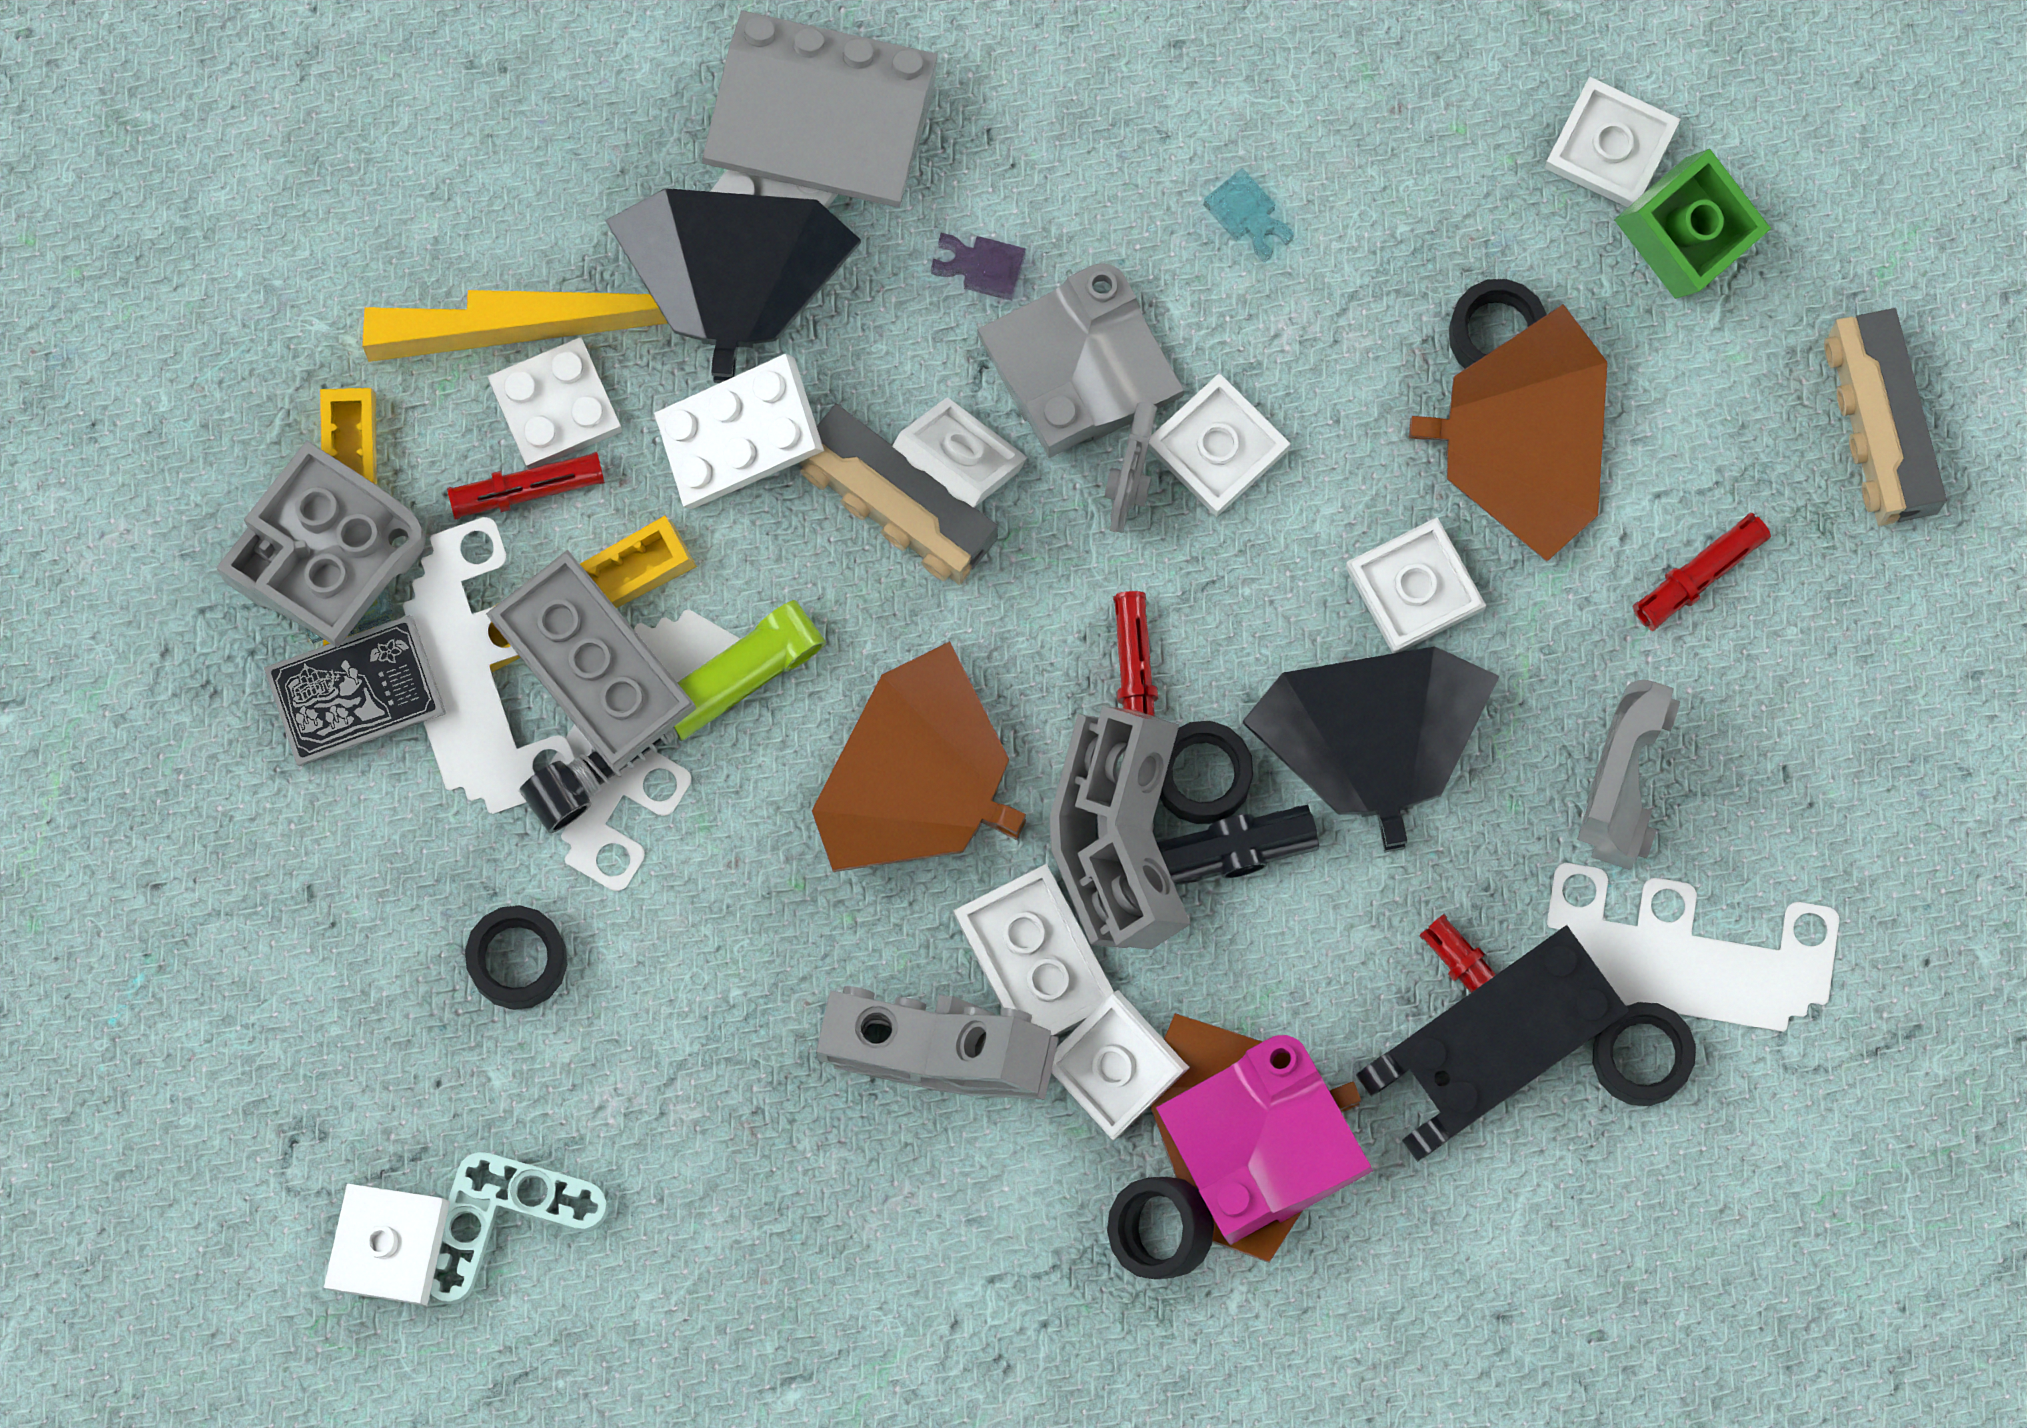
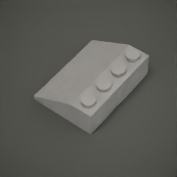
(820, 108)

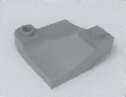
(1080, 360)
(322, 545)
(1614, 810)

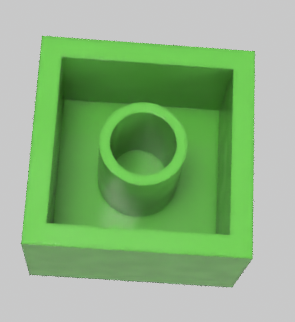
(1692, 224)

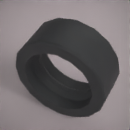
(1486, 292)
(1231, 801)
(515, 917)
(1657, 1092)
(1125, 1235)

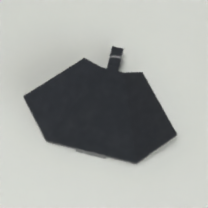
(731, 263)
(1375, 730)

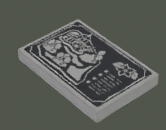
(355, 691)

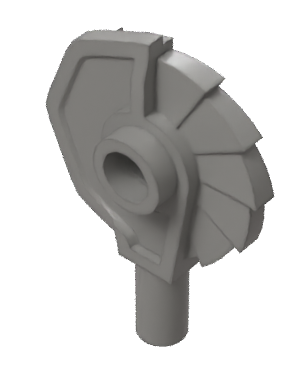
(1128, 485)

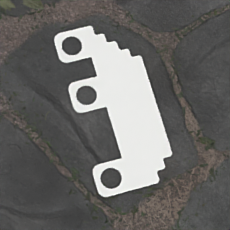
(681, 650)
(473, 736)
(1696, 973)

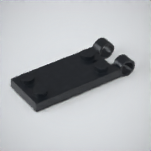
(1501, 1037)

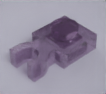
(987, 267)

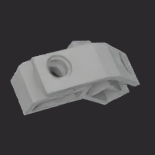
(1126, 853)
(945, 1051)

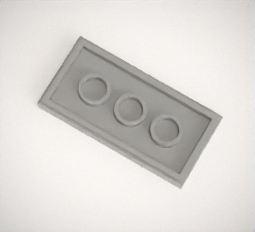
(591, 661)

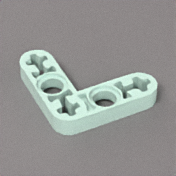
(486, 1204)

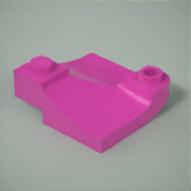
(1264, 1139)

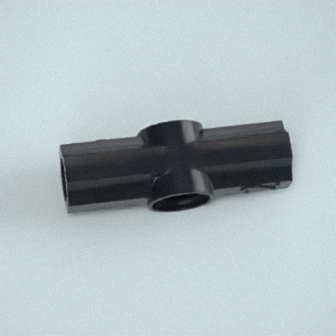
(1240, 845)

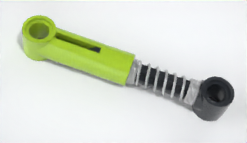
(777, 644)

